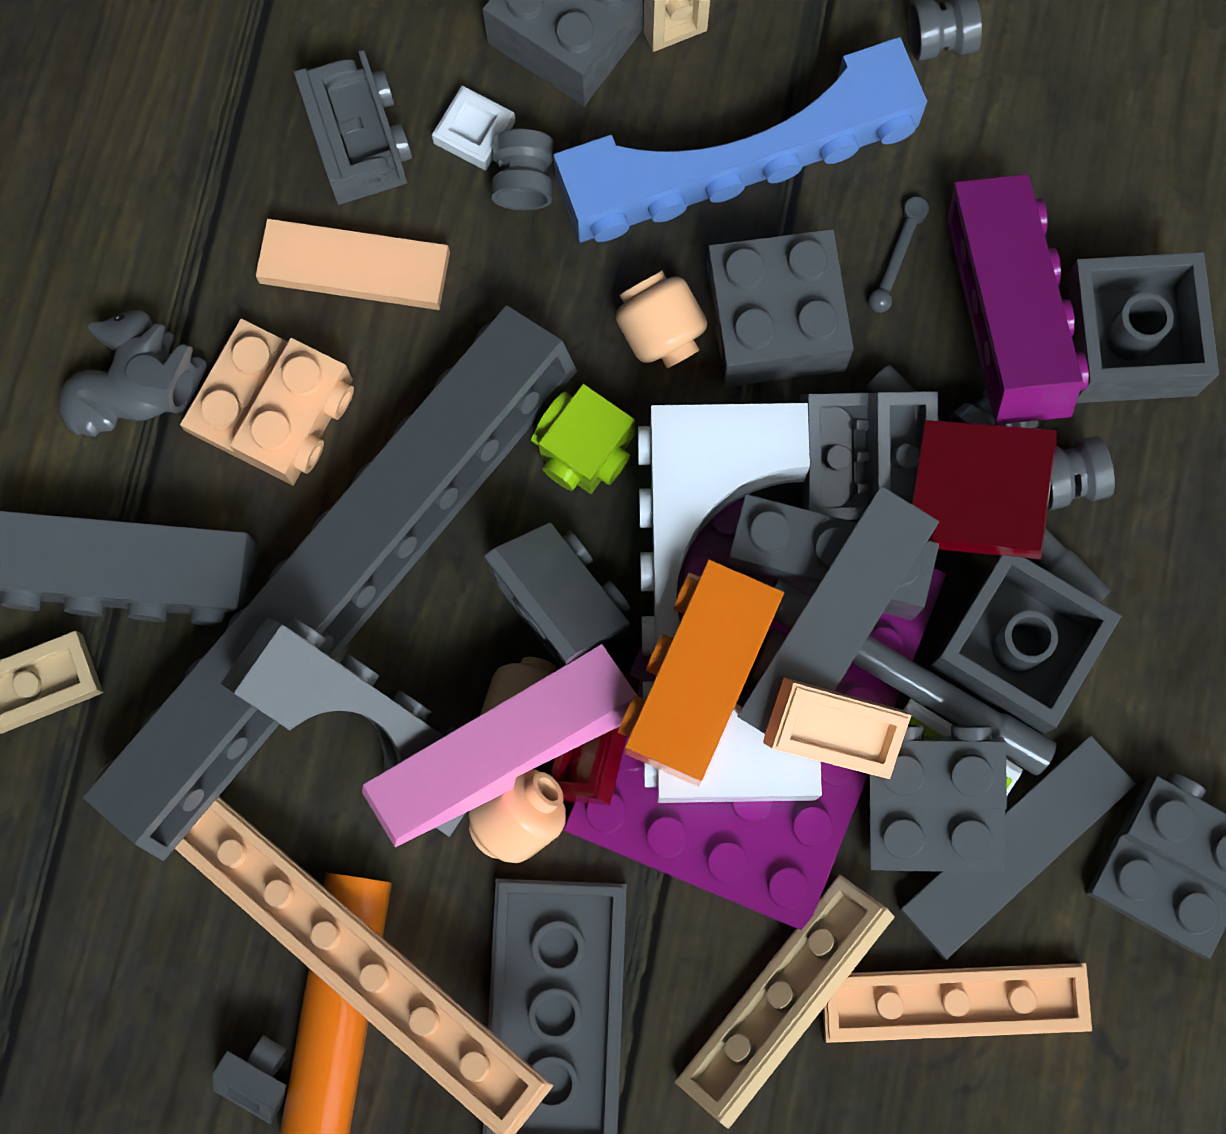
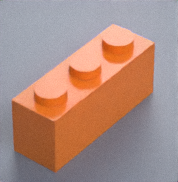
(700, 671)

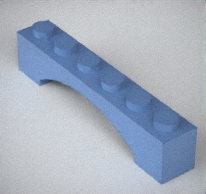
(621, 186)

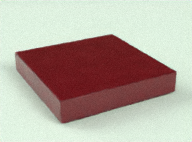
(986, 486)

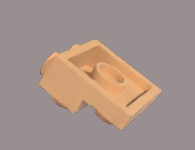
(270, 402)

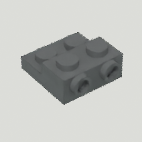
(942, 803)
(1169, 865)

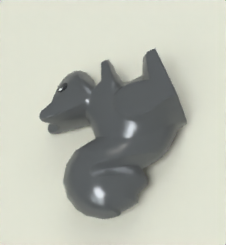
(139, 382)

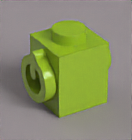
(583, 440)

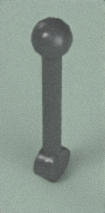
(914, 212)

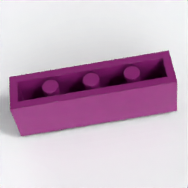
(1015, 300)

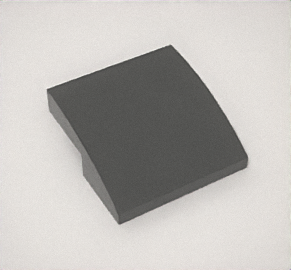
(863, 445)

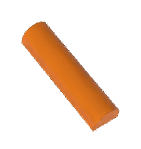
(331, 1031)

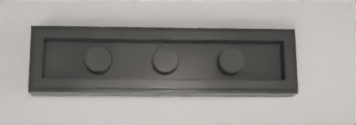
(845, 602)
(1036, 833)

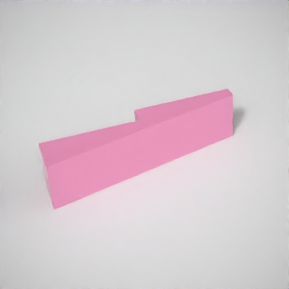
(500, 745)

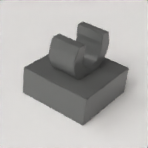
(253, 1082)

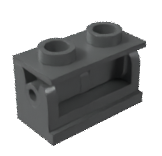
(352, 128)

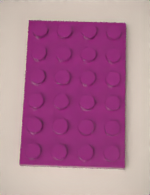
(750, 852)

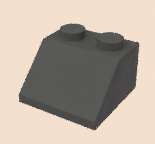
(557, 594)

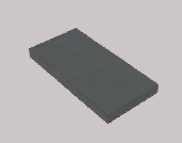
(561, 996)

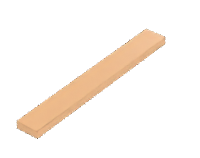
(365, 970)

